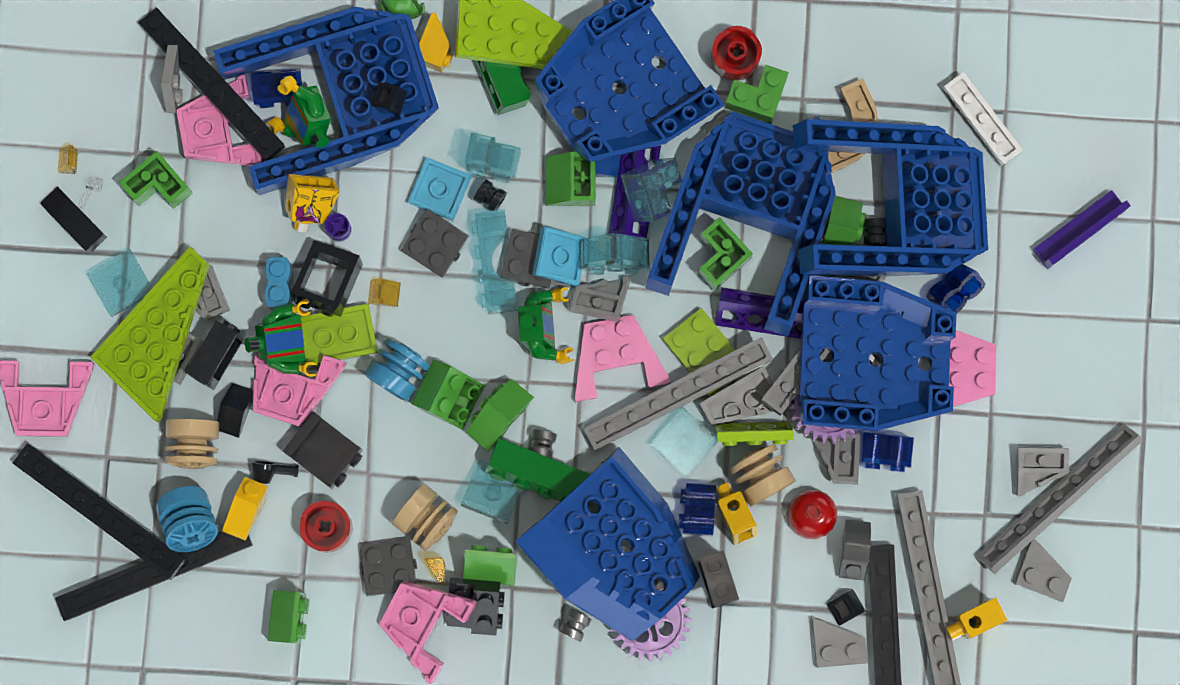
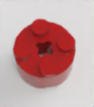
(749, 56)
(311, 526)

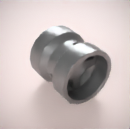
(543, 438)
(575, 624)

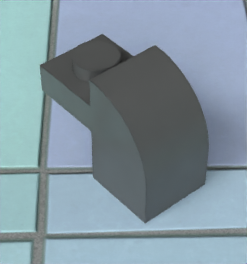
(855, 549)

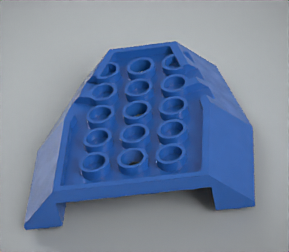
(619, 48)
(866, 319)
(584, 553)

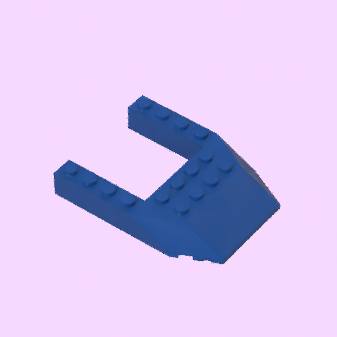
(355, 54)
(757, 179)
(929, 199)

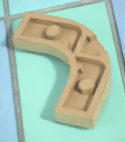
(862, 110)

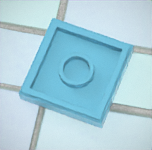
(439, 189)
(558, 256)

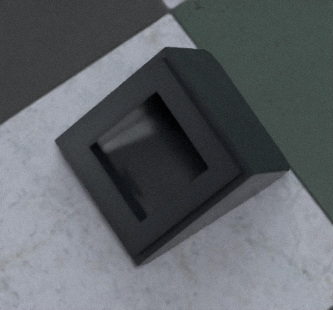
(389, 98)
(846, 607)

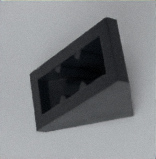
(234, 410)

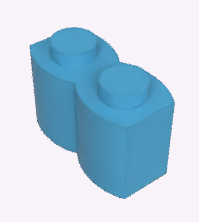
(279, 277)

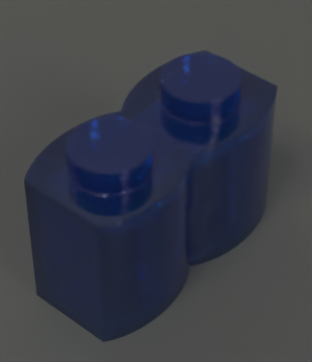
(957, 287)
(886, 451)
(698, 509)

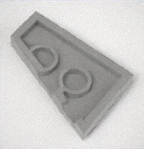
(739, 399)

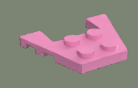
(207, 133)
(613, 346)
(971, 368)
(292, 396)
(44, 409)
(413, 617)

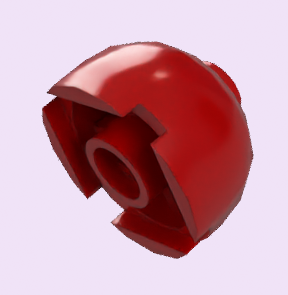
(812, 514)

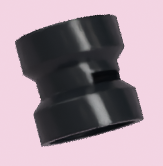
(490, 196)
(875, 232)

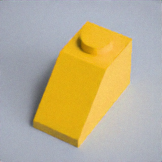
(435, 45)
(245, 508)

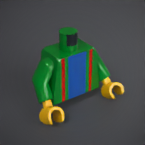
(306, 115)
(537, 325)
(281, 339)

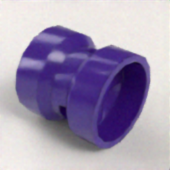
(337, 223)

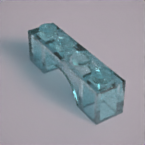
(491, 231)

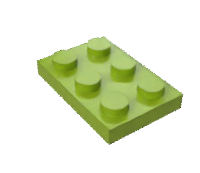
(338, 336)
(698, 343)
(754, 433)

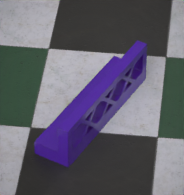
(621, 217)
(1080, 229)
(750, 303)

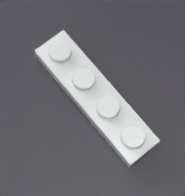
(982, 118)

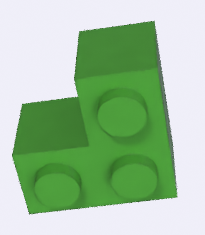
(758, 101)
(155, 176)
(844, 222)
(729, 254)
(498, 413)

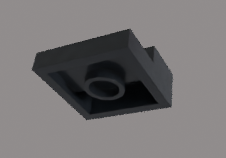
(485, 616)

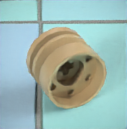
(191, 443)
(762, 474)
(425, 517)

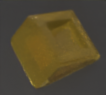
(68, 160)
(384, 292)
(437, 567)

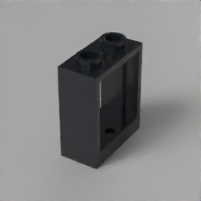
(334, 256)
(215, 354)

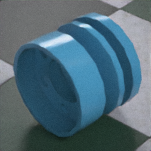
(397, 369)
(186, 519)

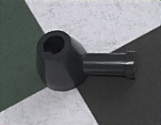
(264, 471)

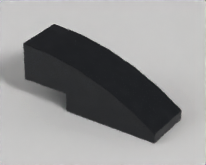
(73, 220)

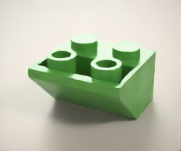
(570, 180)
(448, 394)
(490, 566)
(287, 617)

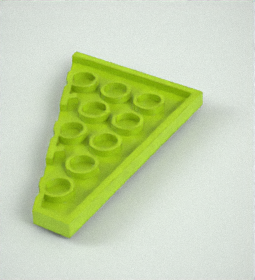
(507, 33)
(150, 341)

